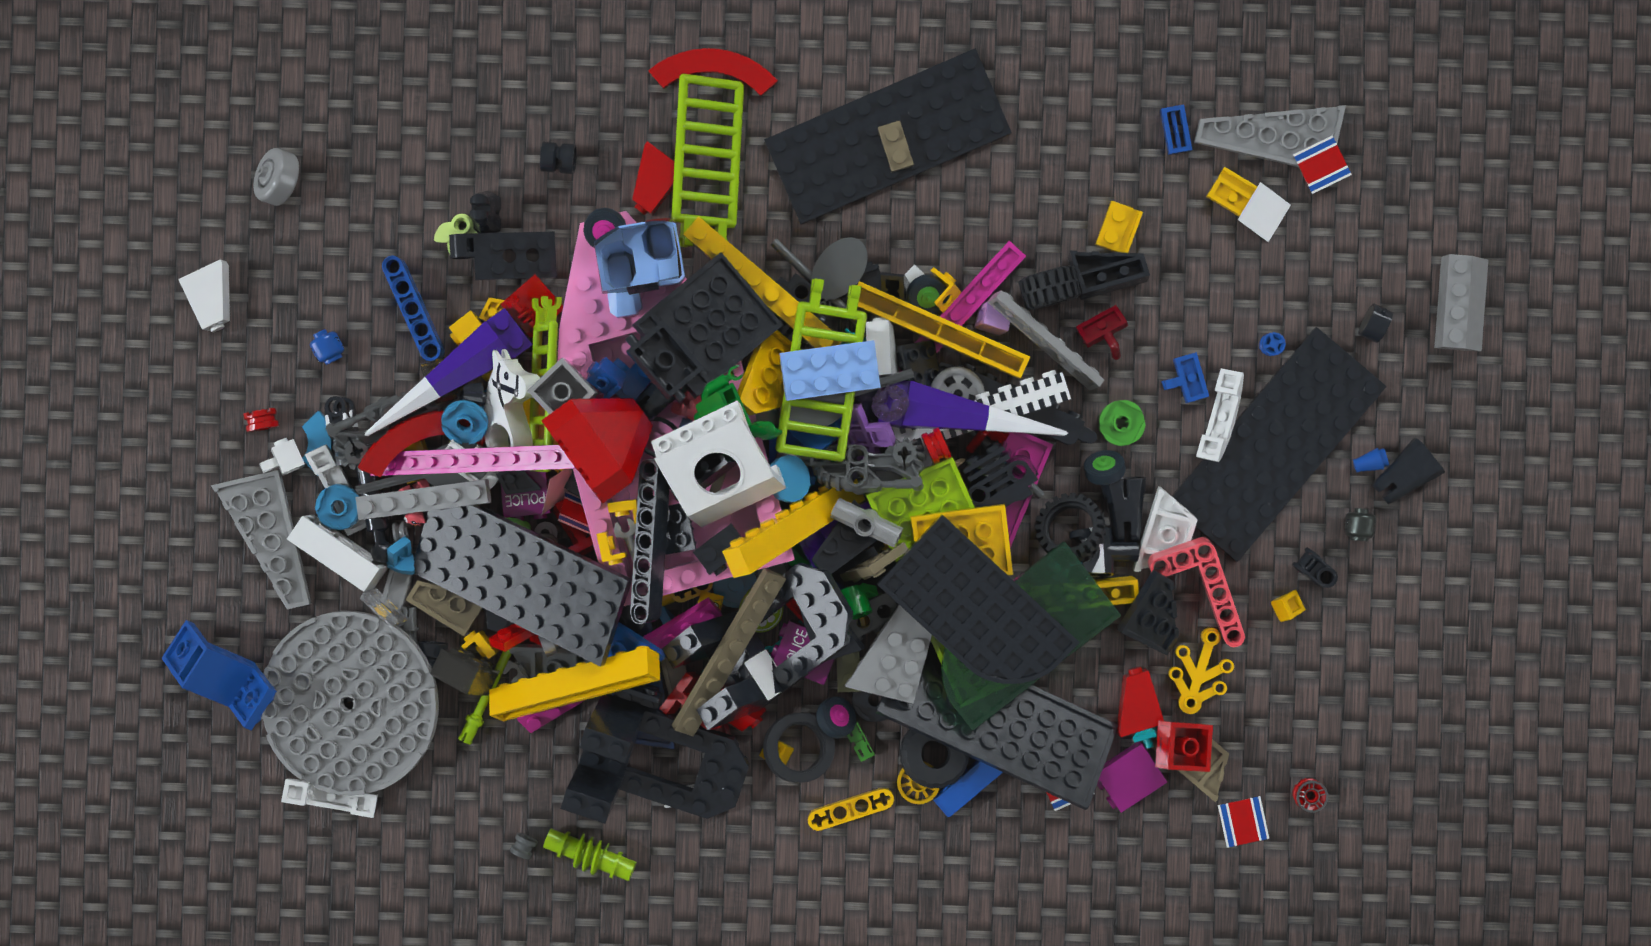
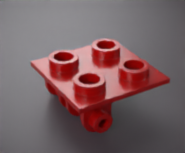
(520, 303)

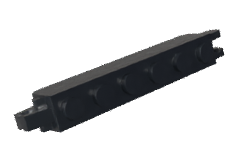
(1049, 415)

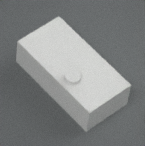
(337, 552)

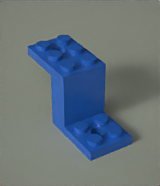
(219, 675)

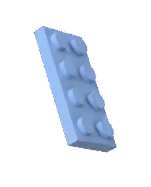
(829, 370)

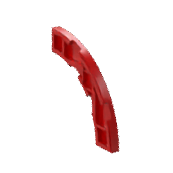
(713, 61)
(400, 437)

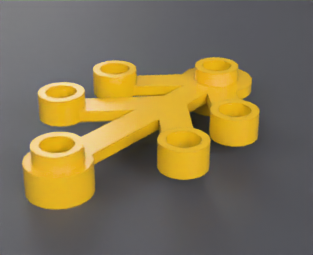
(1199, 674)

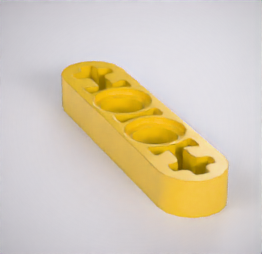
(849, 805)

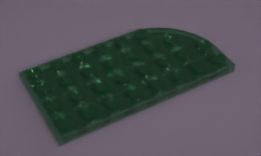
(1068, 595)

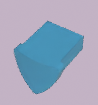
(401, 557)

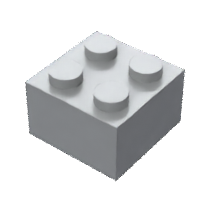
(560, 385)

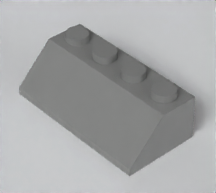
(1461, 303)

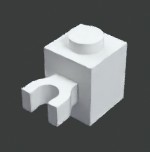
(285, 457)

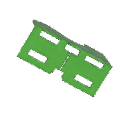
(857, 736)

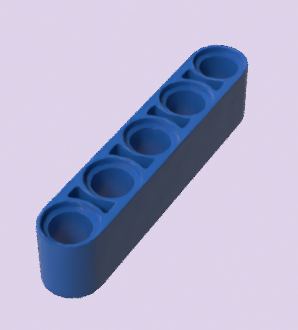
(404, 302)
(968, 785)

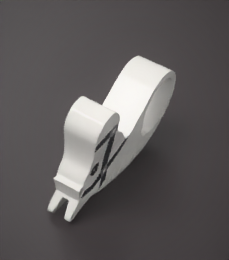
(505, 400)

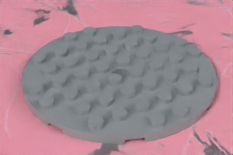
(391, 712)

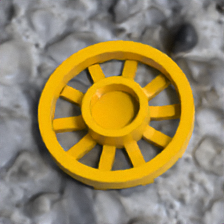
(914, 787)

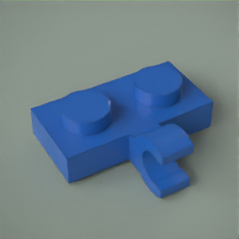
(1189, 378)
(634, 382)

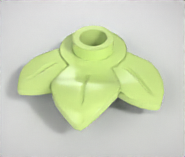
(448, 228)

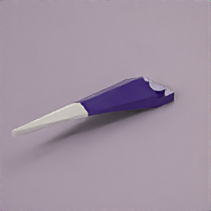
(464, 364)
(940, 409)

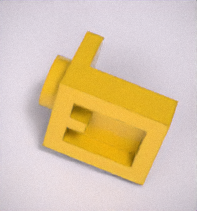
(622, 508)
(606, 545)
(483, 644)

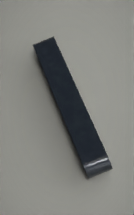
(649, 552)

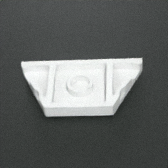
(1166, 527)

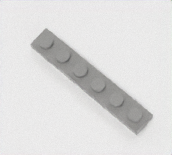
(1045, 340)
(423, 499)

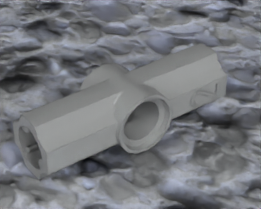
(880, 528)

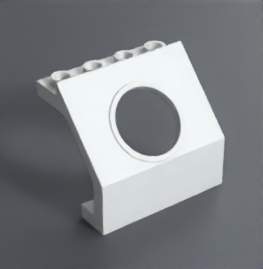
(718, 432)

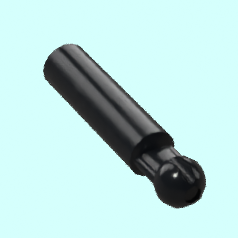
(375, 525)

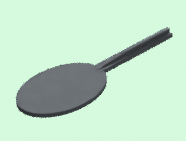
(840, 266)
(826, 418)
(434, 479)

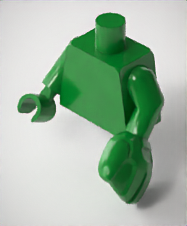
(720, 393)

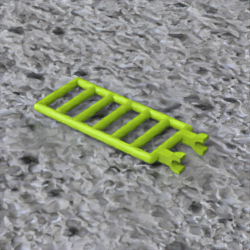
(686, 220)
(545, 321)
(846, 410)

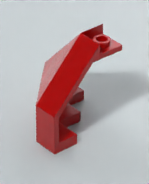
(602, 440)

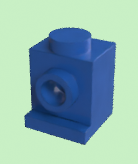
(606, 377)

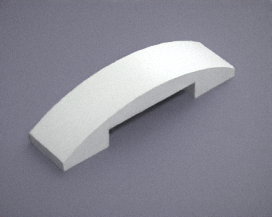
(1223, 415)
(324, 464)
(302, 793)

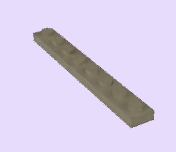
(729, 649)

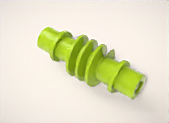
(589, 855)

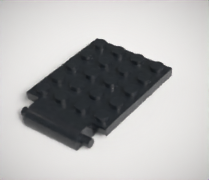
(700, 330)

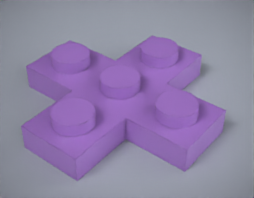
(868, 434)

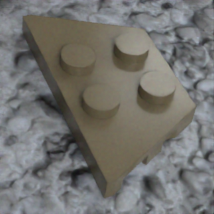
(1208, 781)

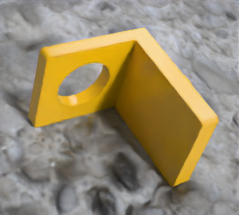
(951, 290)

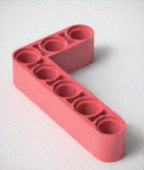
(1211, 582)

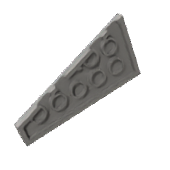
(1271, 134)
(265, 522)
(894, 659)

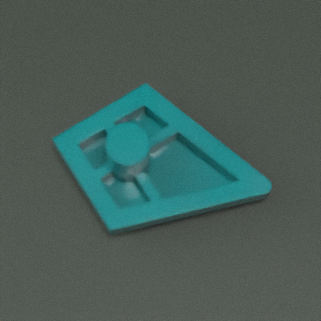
(1146, 736)

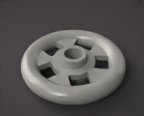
(958, 375)

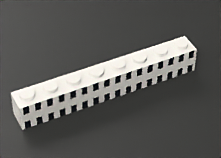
(1019, 400)

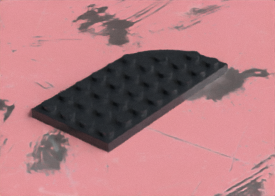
(976, 608)

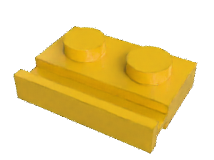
(1231, 191)
(1118, 227)

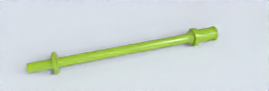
(475, 719)

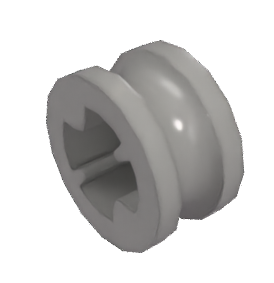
(400, 530)

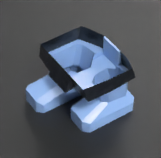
(638, 261)

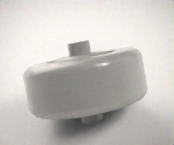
(276, 176)

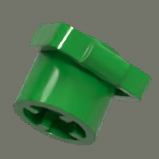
(858, 599)

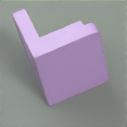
(990, 320)

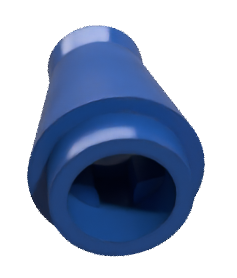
(1371, 461)

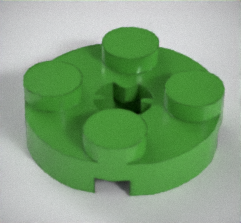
(1115, 411)

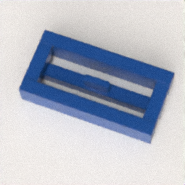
(1179, 149)

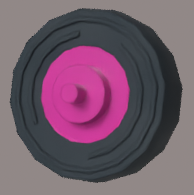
(601, 222)
(836, 717)

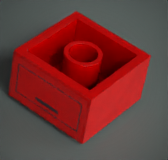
(1184, 746)

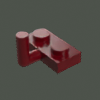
(1103, 327)

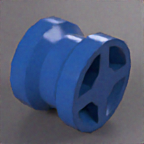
(1276, 342)

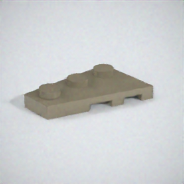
(875, 565)
(444, 606)

